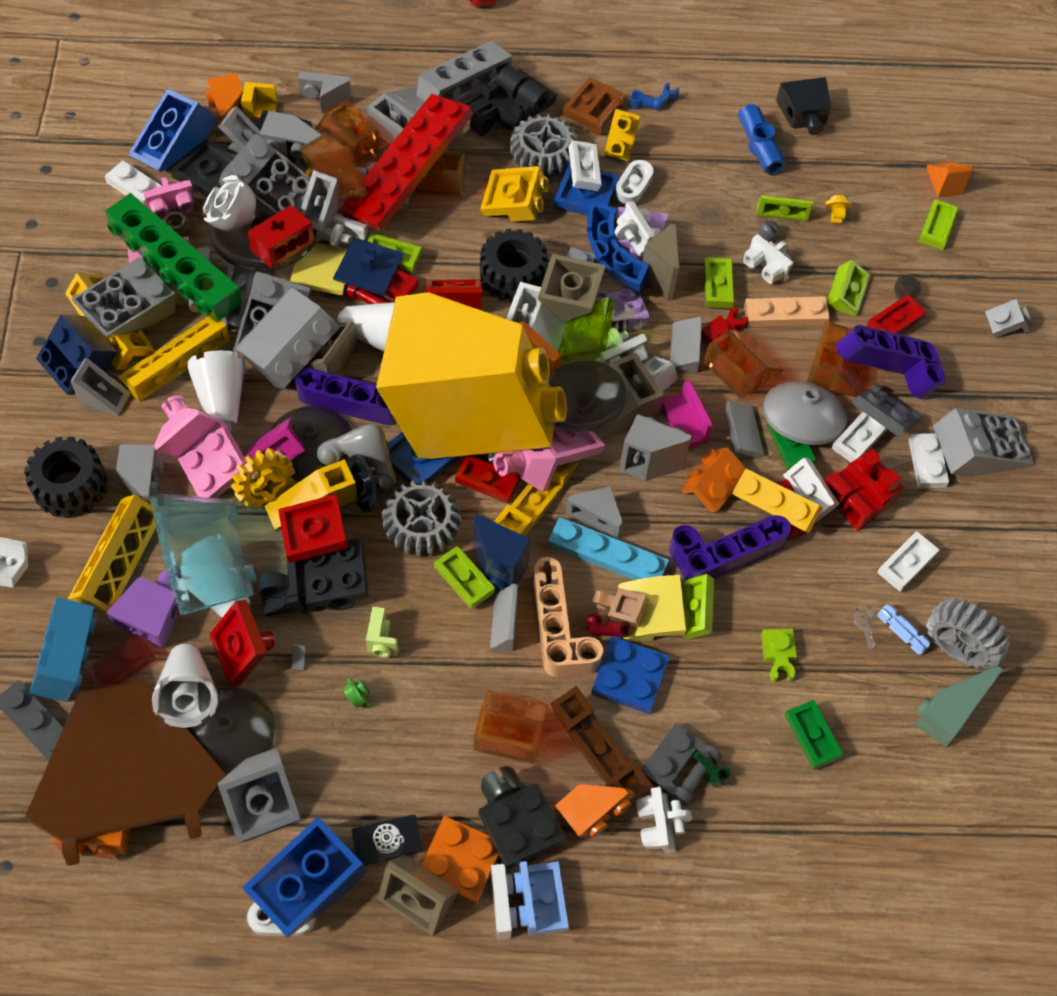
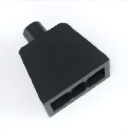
(805, 103)

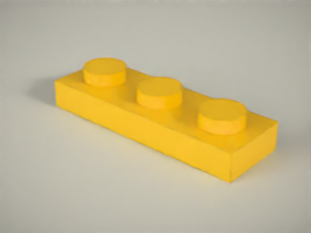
(777, 500)

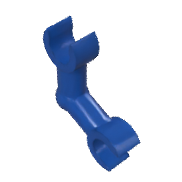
(639, 99)

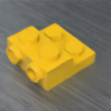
(515, 193)

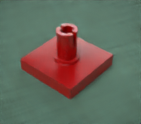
(312, 528)
(239, 643)

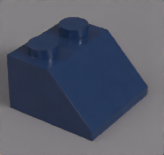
(500, 552)

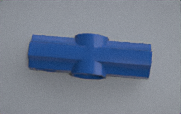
(761, 139)

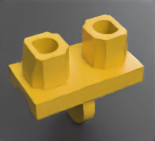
(622, 134)

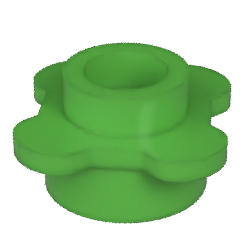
(357, 692)

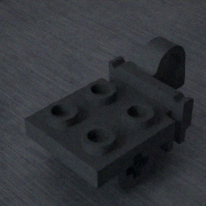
(508, 101)
(323, 580)

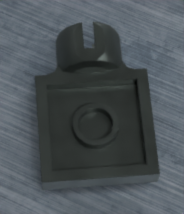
(203, 167)
(518, 818)

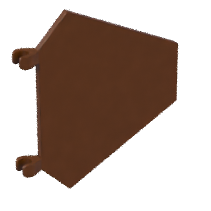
(120, 770)

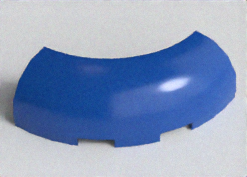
(617, 261)

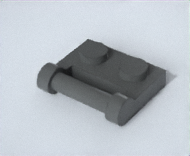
(886, 410)
(672, 757)

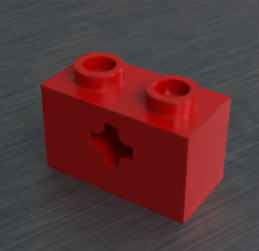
(281, 236)

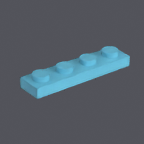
(605, 551)

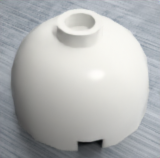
(231, 205)

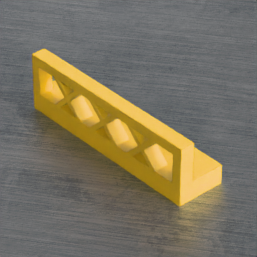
(122, 342)
(173, 358)
(107, 548)

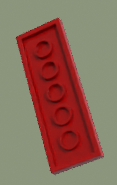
(407, 161)

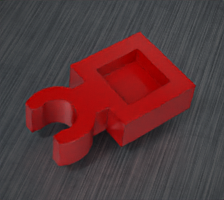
(720, 326)

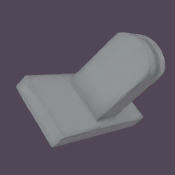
(298, 656)

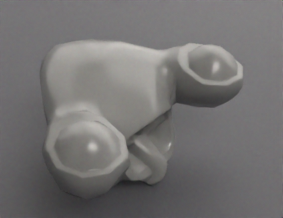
(369, 443)

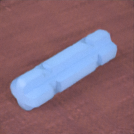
(904, 629)

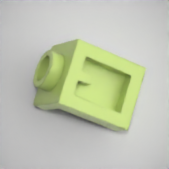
(377, 636)

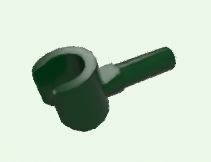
(713, 770)

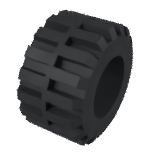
(512, 248)
(59, 458)

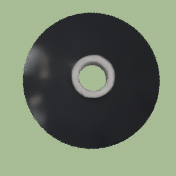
(366, 482)

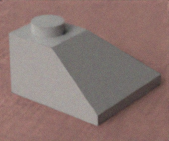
(258, 796)

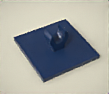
(368, 266)

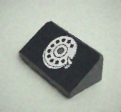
(387, 839)

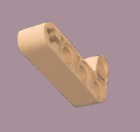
(557, 617)

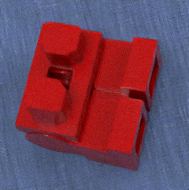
(864, 489)

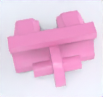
(169, 197)

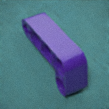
(895, 353)
(317, 389)
(766, 535)

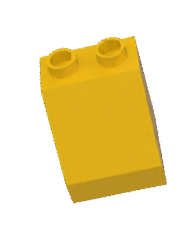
(465, 380)

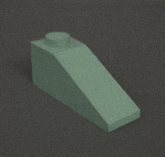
(953, 705)

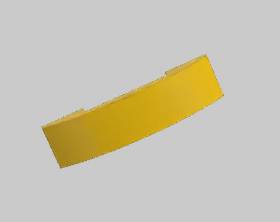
(533, 503)

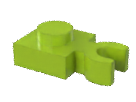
(780, 649)

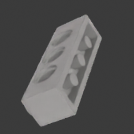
(464, 73)

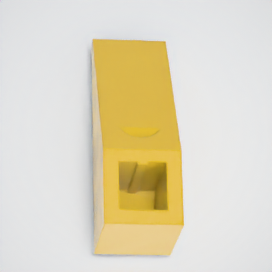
(321, 483)

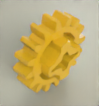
(262, 478)

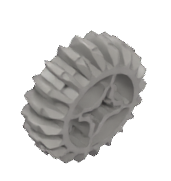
(529, 141)
(422, 527)
(968, 633)

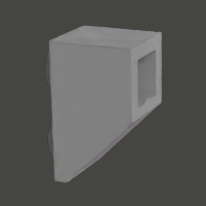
(139, 469)

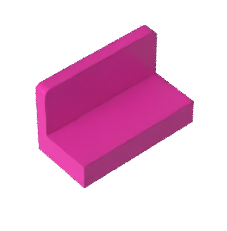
(688, 414)
(279, 438)

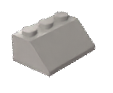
(287, 338)

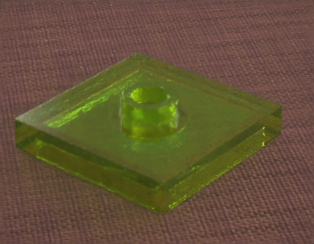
(588, 332)

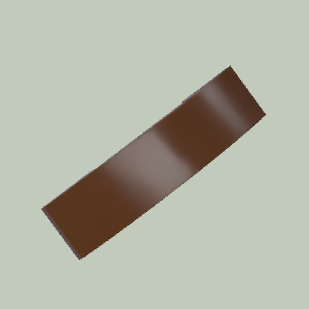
(597, 745)

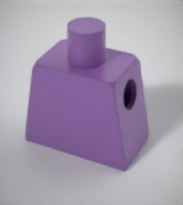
(146, 610)

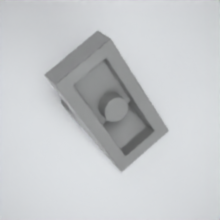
(326, 87)
(238, 129)

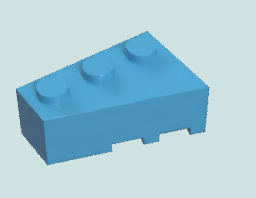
(63, 650)

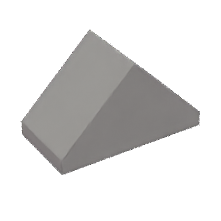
(321, 200)
(98, 389)
(597, 510)

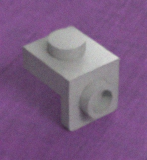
(1008, 318)

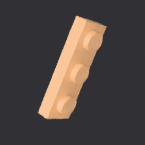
(786, 311)

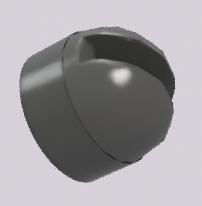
(766, 231)

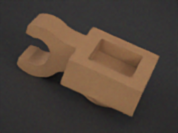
(623, 607)

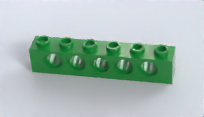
(173, 258)

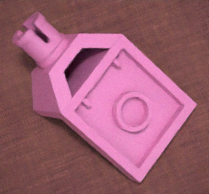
(201, 446)
(539, 464)

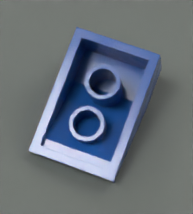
(172, 131)
(305, 878)

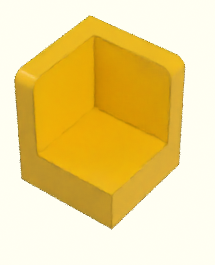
(257, 98)

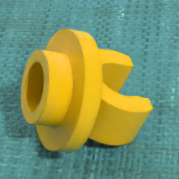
(838, 205)

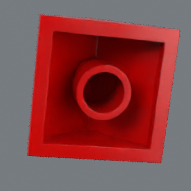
(458, 290)

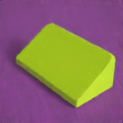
(784, 208)
(848, 288)

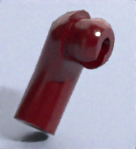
(607, 628)

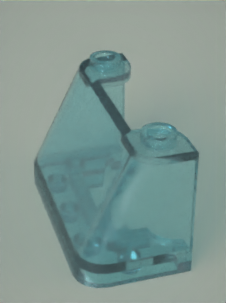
(201, 550)

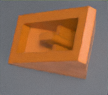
(949, 178)

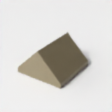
(663, 262)
(570, 286)
(336, 351)
(416, 893)

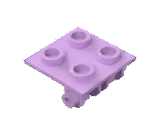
(627, 307)

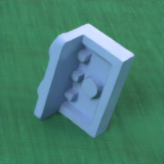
(542, 898)

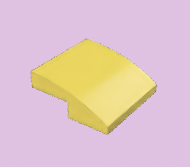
(318, 269)
(664, 610)

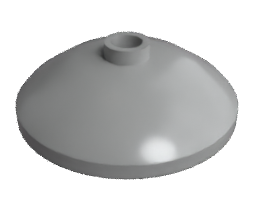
(805, 412)

